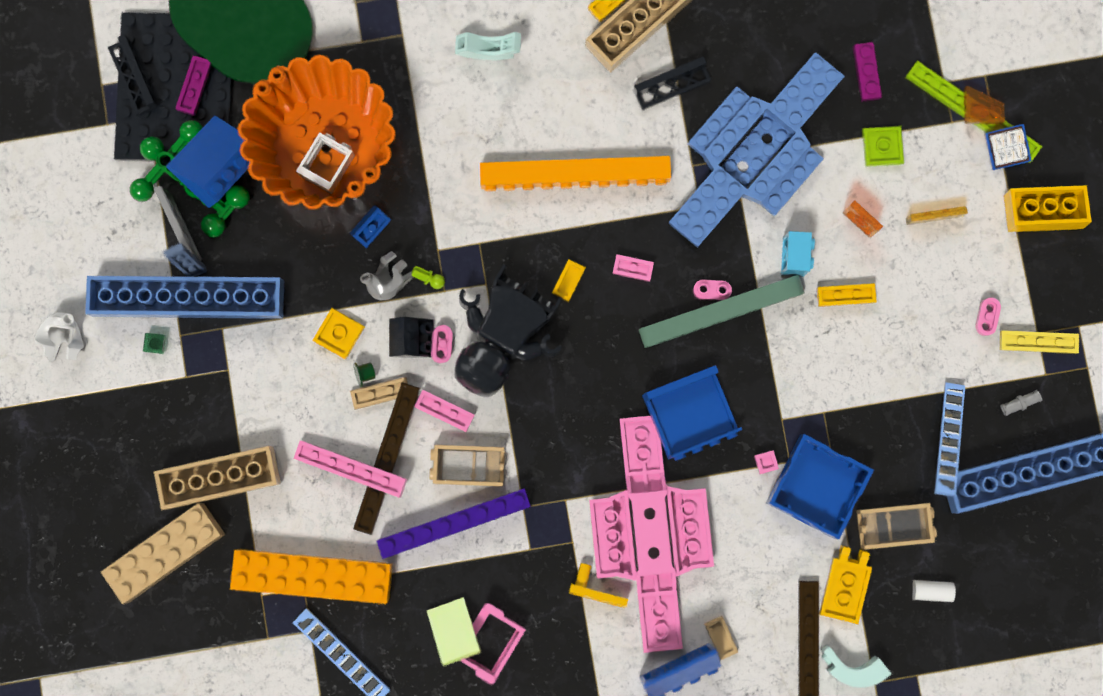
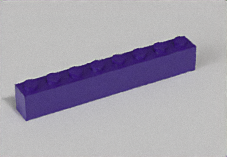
(453, 523)

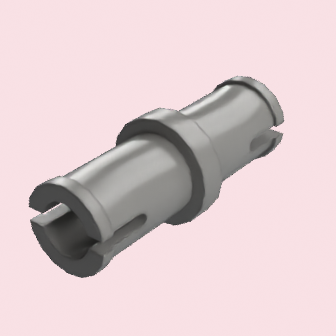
(1021, 403)

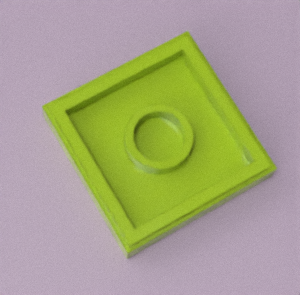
(883, 146)

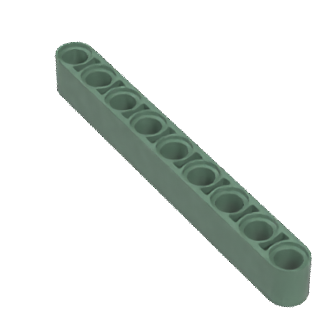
(721, 311)

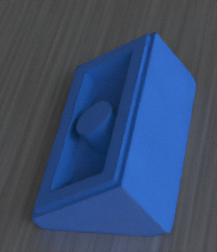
(370, 226)

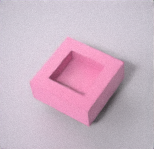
(766, 462)

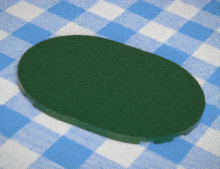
(244, 35)

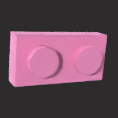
(633, 268)

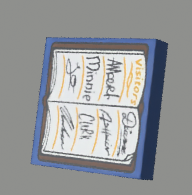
(1008, 147)

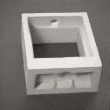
(329, 140)

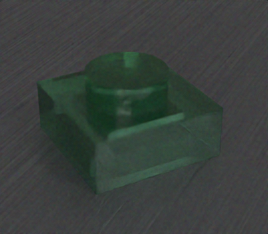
(154, 343)

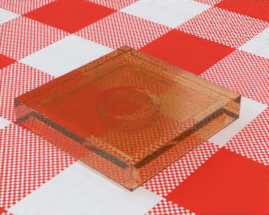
(862, 219)

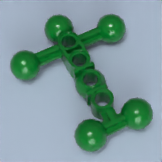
(143, 190)

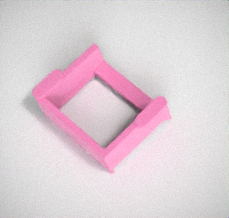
(481, 671)

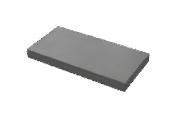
(176, 220)

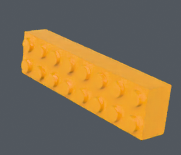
(311, 576)

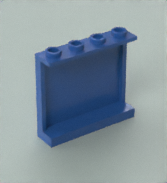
(691, 413)

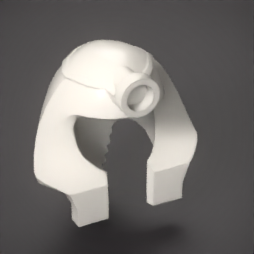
(58, 329)

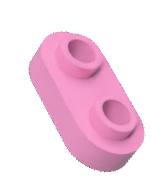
(712, 290)
(988, 317)
(440, 344)

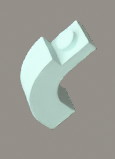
(488, 48)
(864, 676)

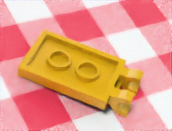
(846, 586)

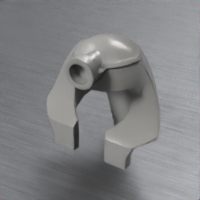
(381, 284)

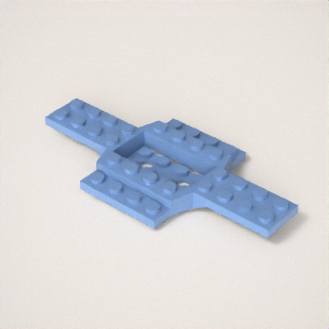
(784, 173)

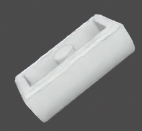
(933, 591)

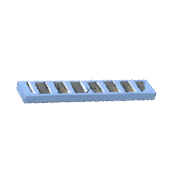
(950, 439)
(340, 654)

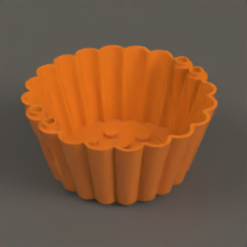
(291, 113)

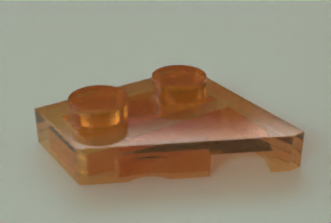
(982, 108)

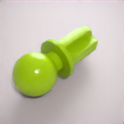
(436, 281)

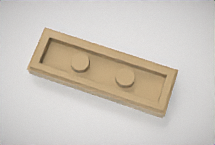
(376, 393)

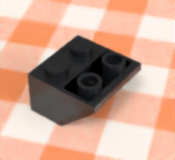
(410, 337)

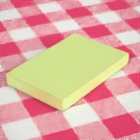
(453, 631)

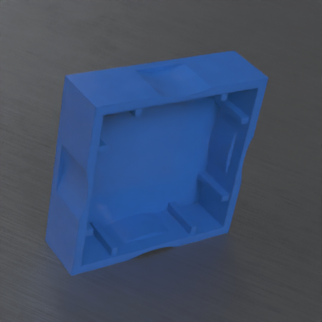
(819, 486)

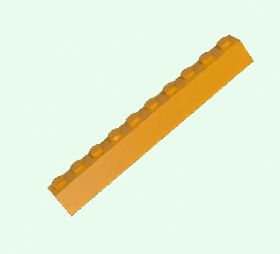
(575, 173)

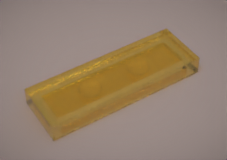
(936, 215)

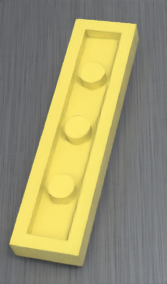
(1039, 342)

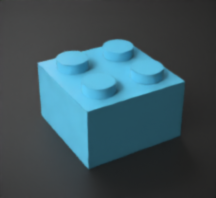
(797, 253)

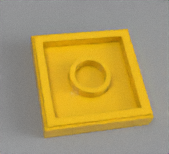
(338, 333)

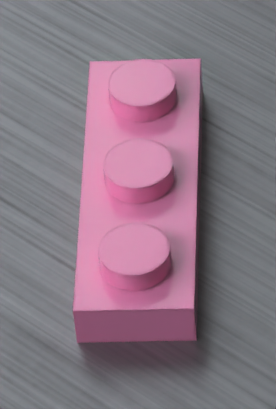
(444, 410)

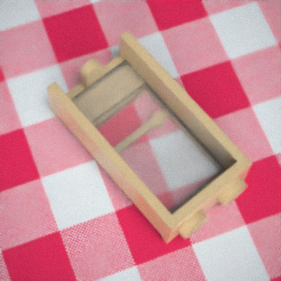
(467, 465)
(896, 526)

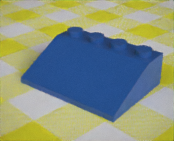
(210, 161)
(681, 671)

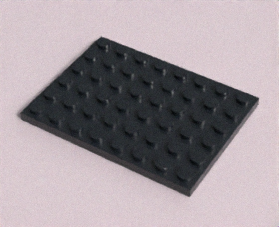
(165, 64)

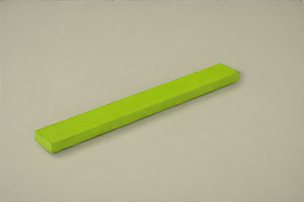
(954, 98)

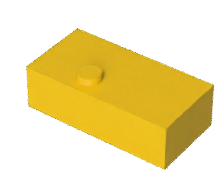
(1047, 208)

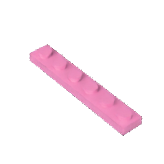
(350, 469)

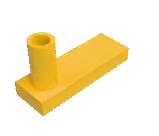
(580, 589)

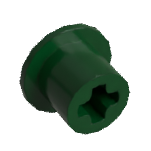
(364, 372)

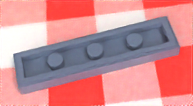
(185, 260)

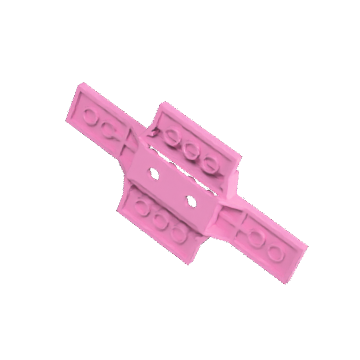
(687, 526)

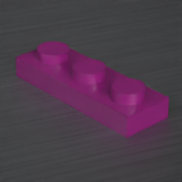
(867, 71)
(193, 85)

